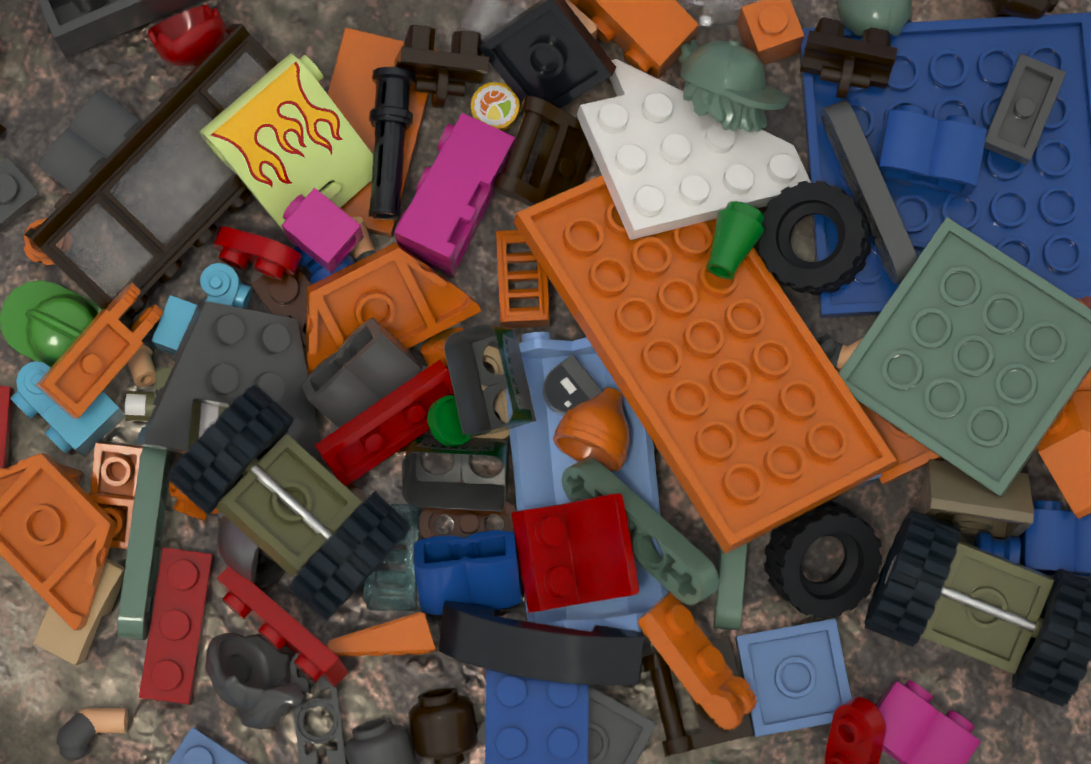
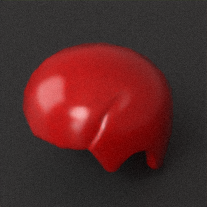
(188, 35)

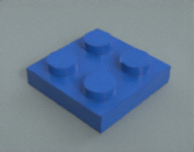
(535, 721)

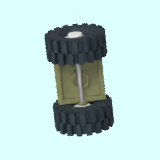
(288, 502)
(984, 608)

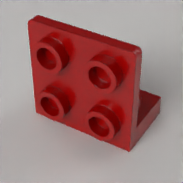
(575, 553)

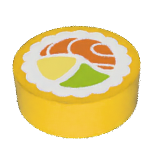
(495, 105)

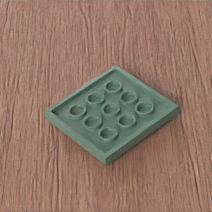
(973, 356)

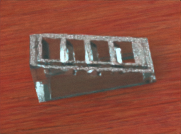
(396, 598)

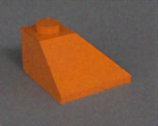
(1068, 452)

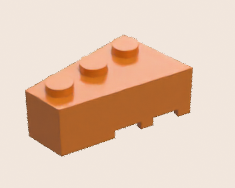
(644, 29)

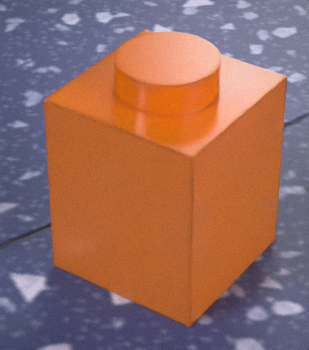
(770, 29)

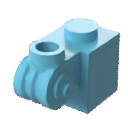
(221, 287)
(64, 430)

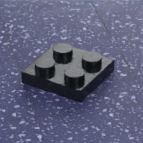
(547, 54)

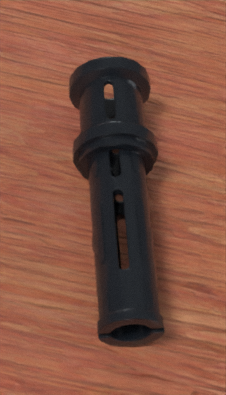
(390, 121)

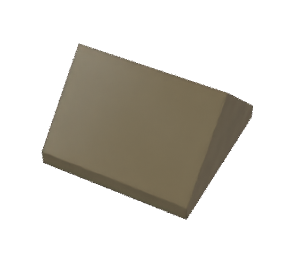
(972, 507)

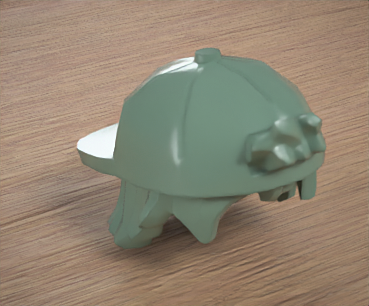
(728, 84)

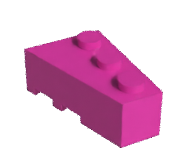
(454, 193)

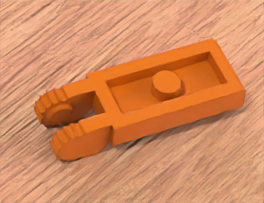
(97, 354)
(697, 662)

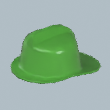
(44, 319)

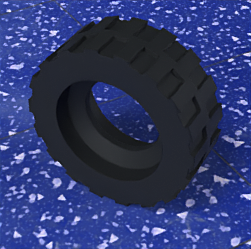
(852, 237)
(851, 580)

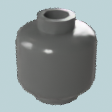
(380, 744)

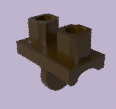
(847, 59)
(461, 64)

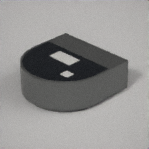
(568, 386)

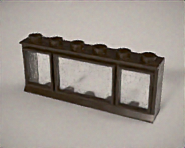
(156, 186)

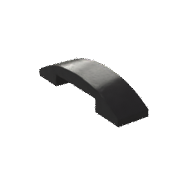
(539, 649)

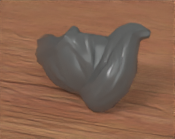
(252, 678)

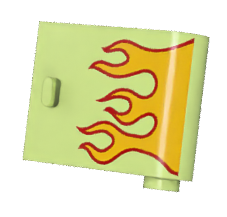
(289, 139)

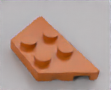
(385, 286)
(54, 535)

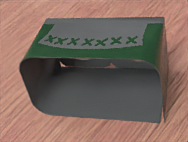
(473, 403)
(474, 494)

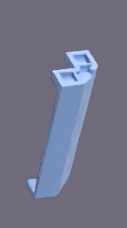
(540, 467)

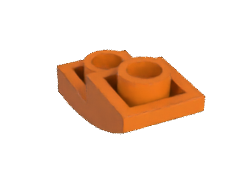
(115, 485)

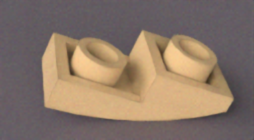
(71, 645)

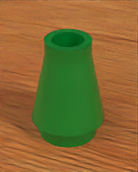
(735, 235)

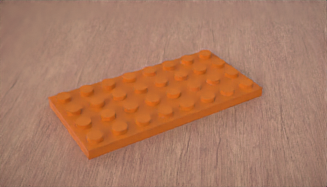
(708, 365)

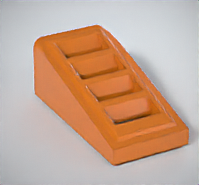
(524, 316)
(397, 637)

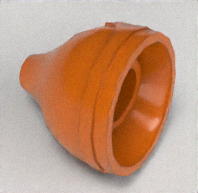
(596, 430)

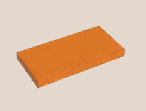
(355, 97)

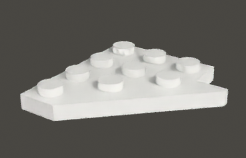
(676, 166)

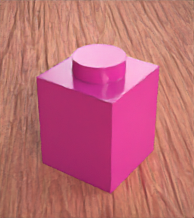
(321, 229)

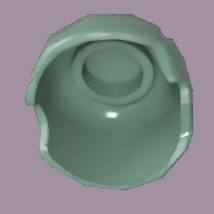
(880, 14)

